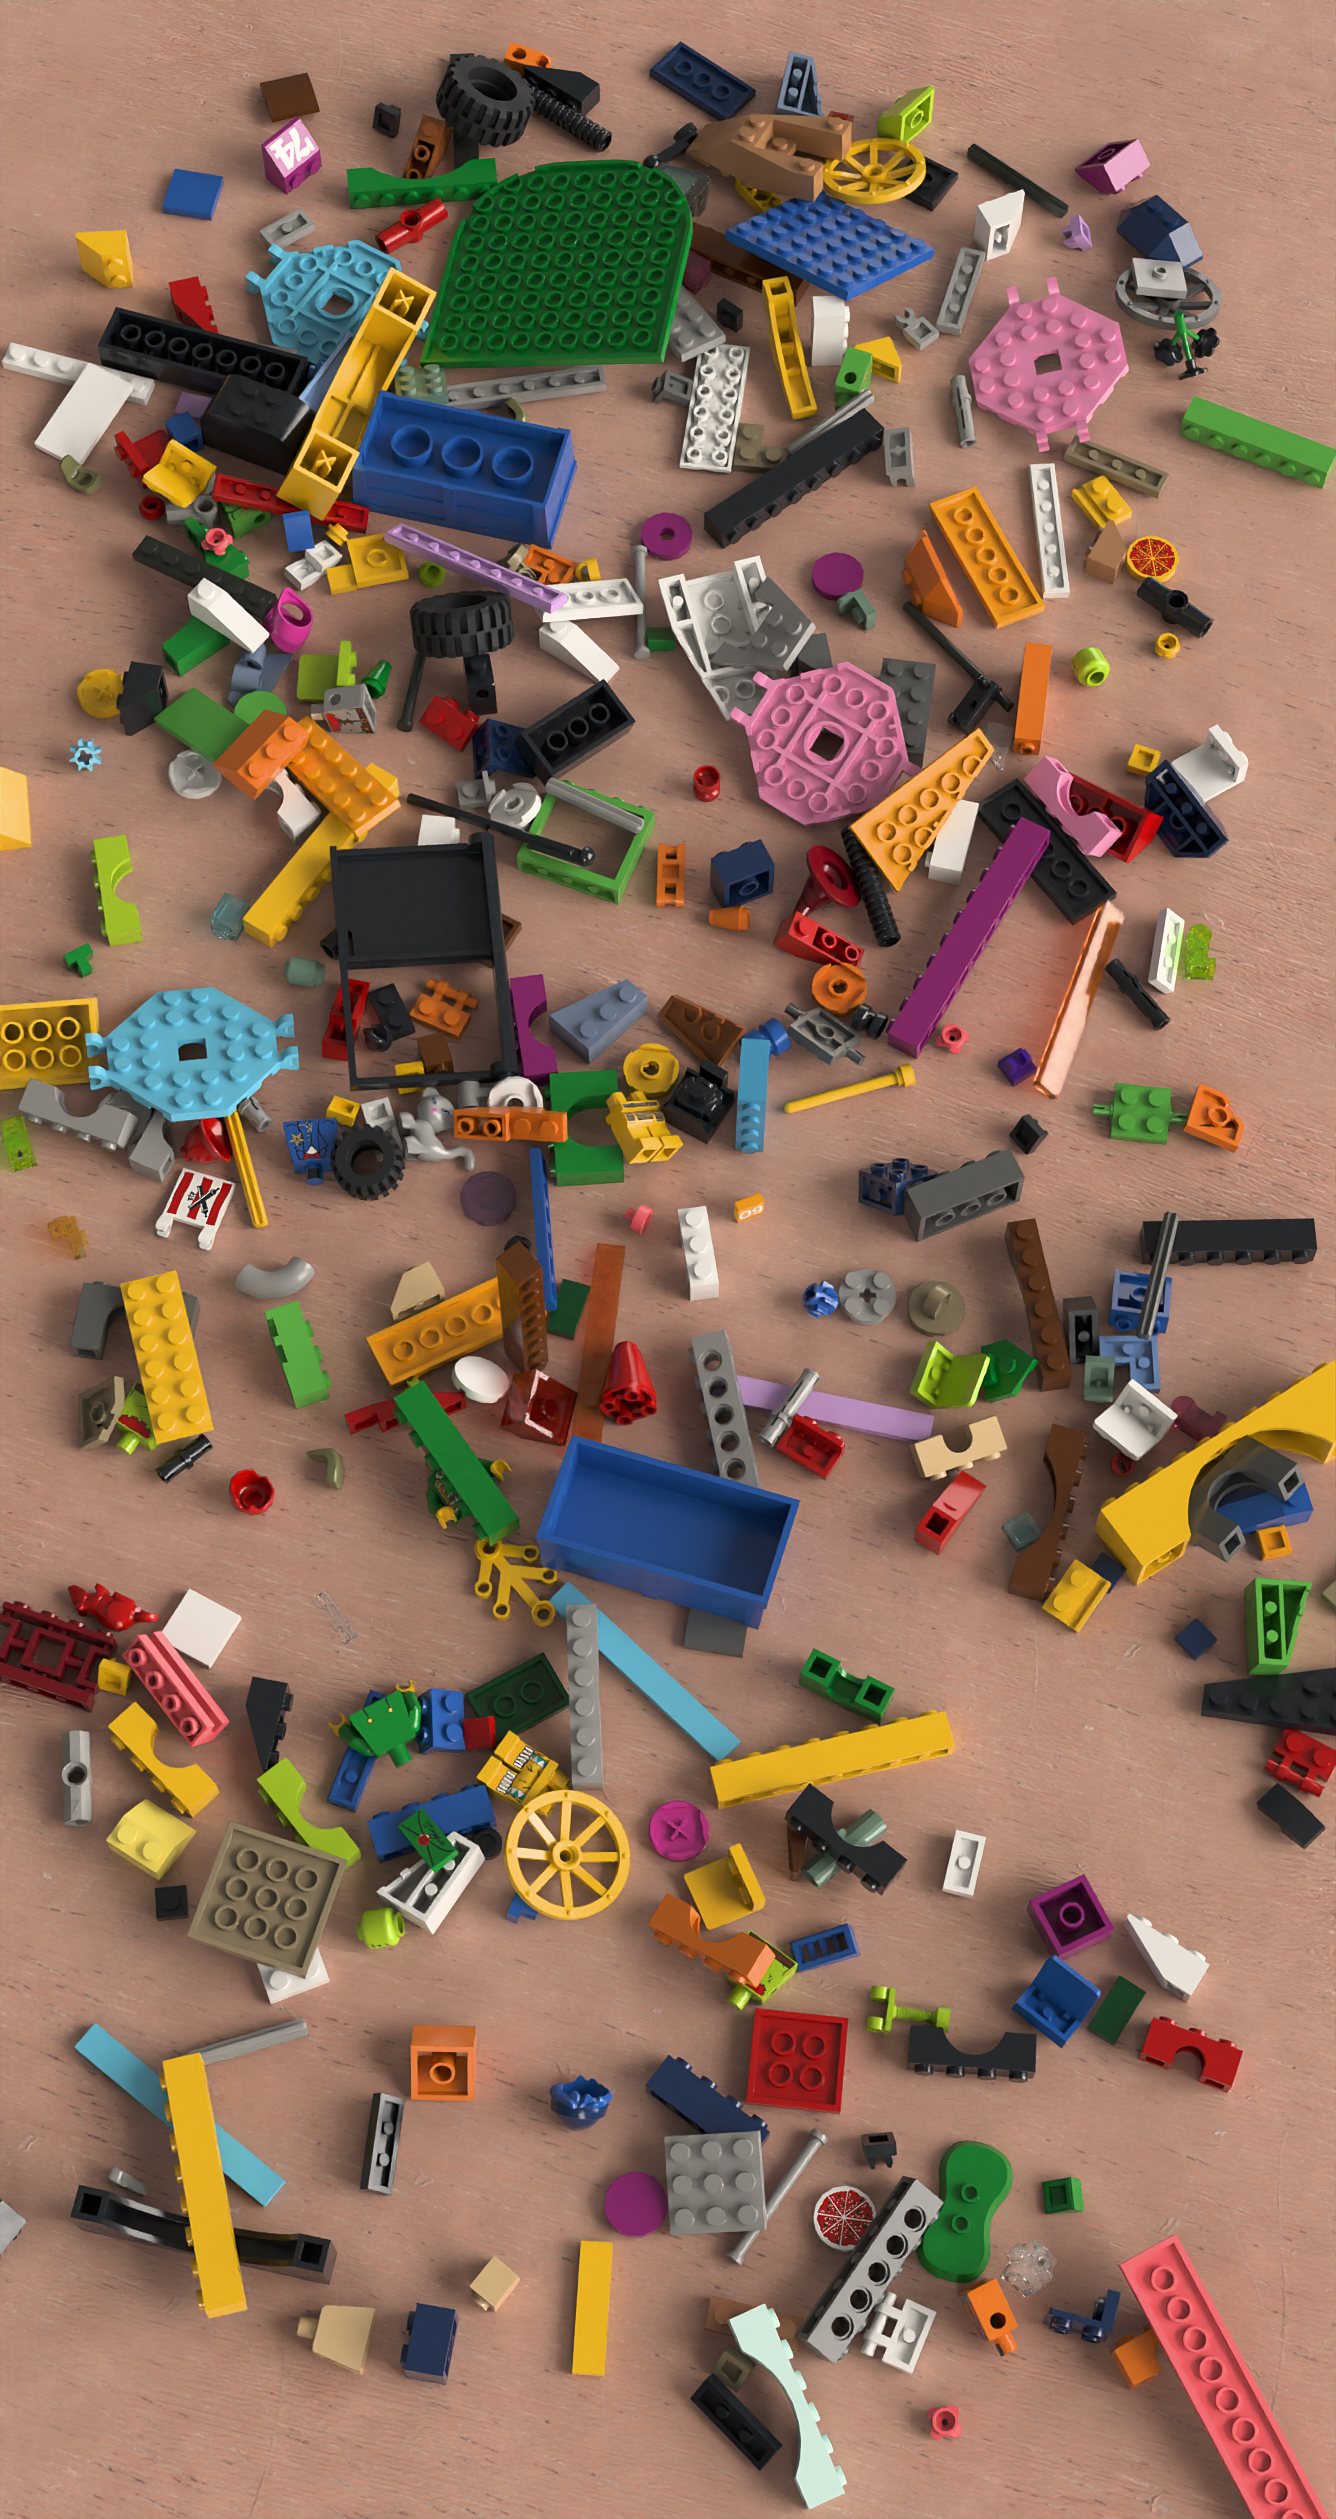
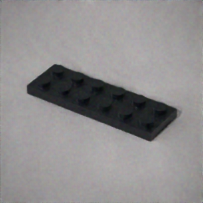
(1062, 869)

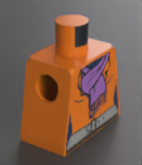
(981, 2303)

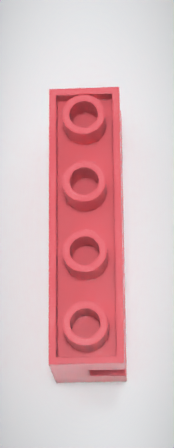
(175, 1688)

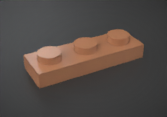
(724, 2309)

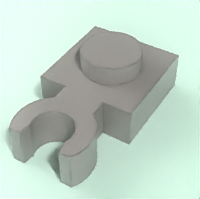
(917, 331)

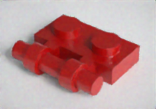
(1307, 1755)

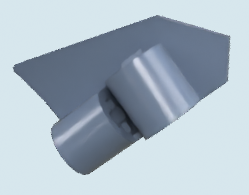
(256, 672)

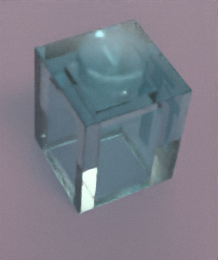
(227, 917)

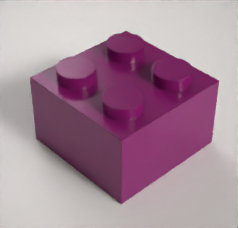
(1070, 1918)

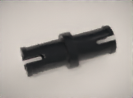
(184, 1458)

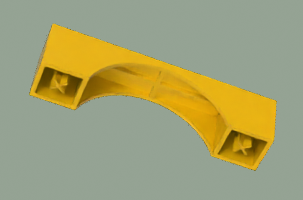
(346, 409)
(1150, 1521)

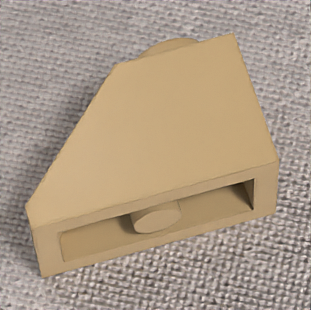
(416, 1292)

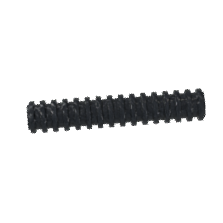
(571, 120)
(871, 891)

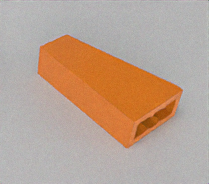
(1032, 698)

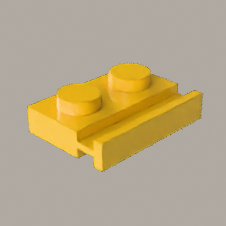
(1101, 502)
(1076, 1596)

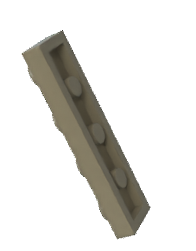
(1116, 467)

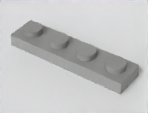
(960, 291)

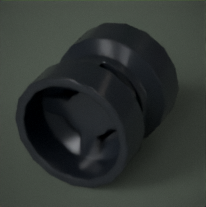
(869, 1021)

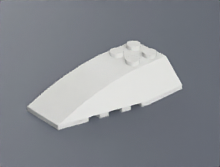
(718, 611)

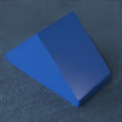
(298, 531)

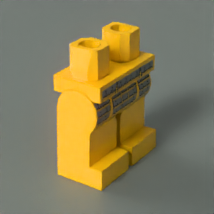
(640, 1128)

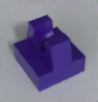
(1017, 1066)

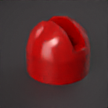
(1127, 1463)

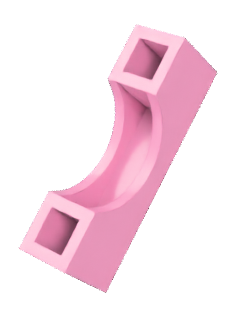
(1052, 785)

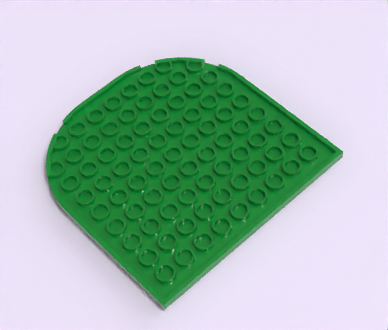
(564, 270)

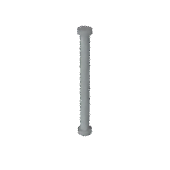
(639, 553)
(778, 2194)

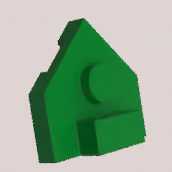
(1005, 1370)

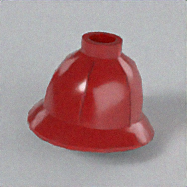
(207, 1143)

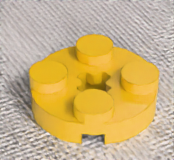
(652, 1085)

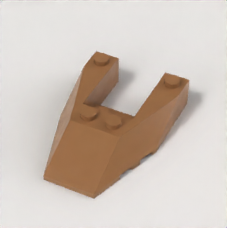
(762, 149)

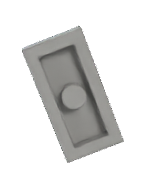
(288, 229)

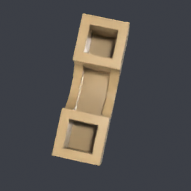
(983, 1441)

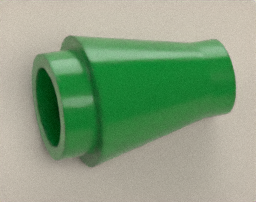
(377, 679)

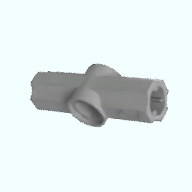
(77, 1760)

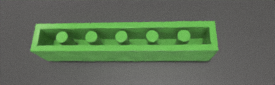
(1258, 442)

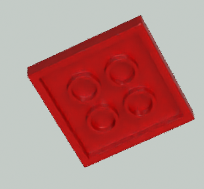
(797, 2061)

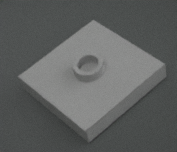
(1158, 278)

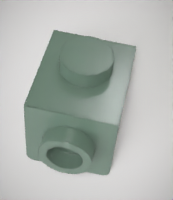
(1099, 1379)

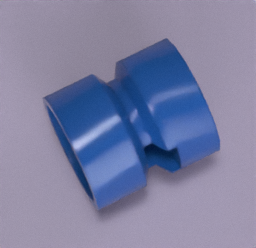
(772, 1031)

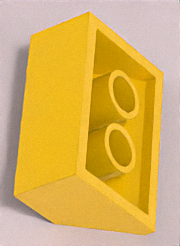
(14, 811)

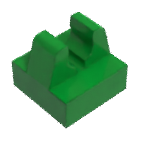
(79, 959)

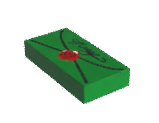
(428, 1840)

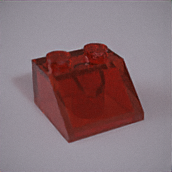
(539, 1408)

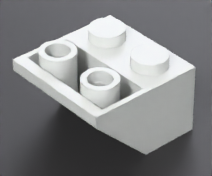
(998, 224)

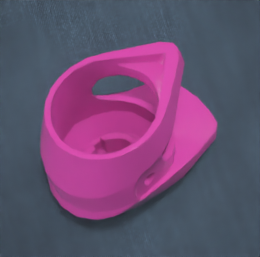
(285, 629)

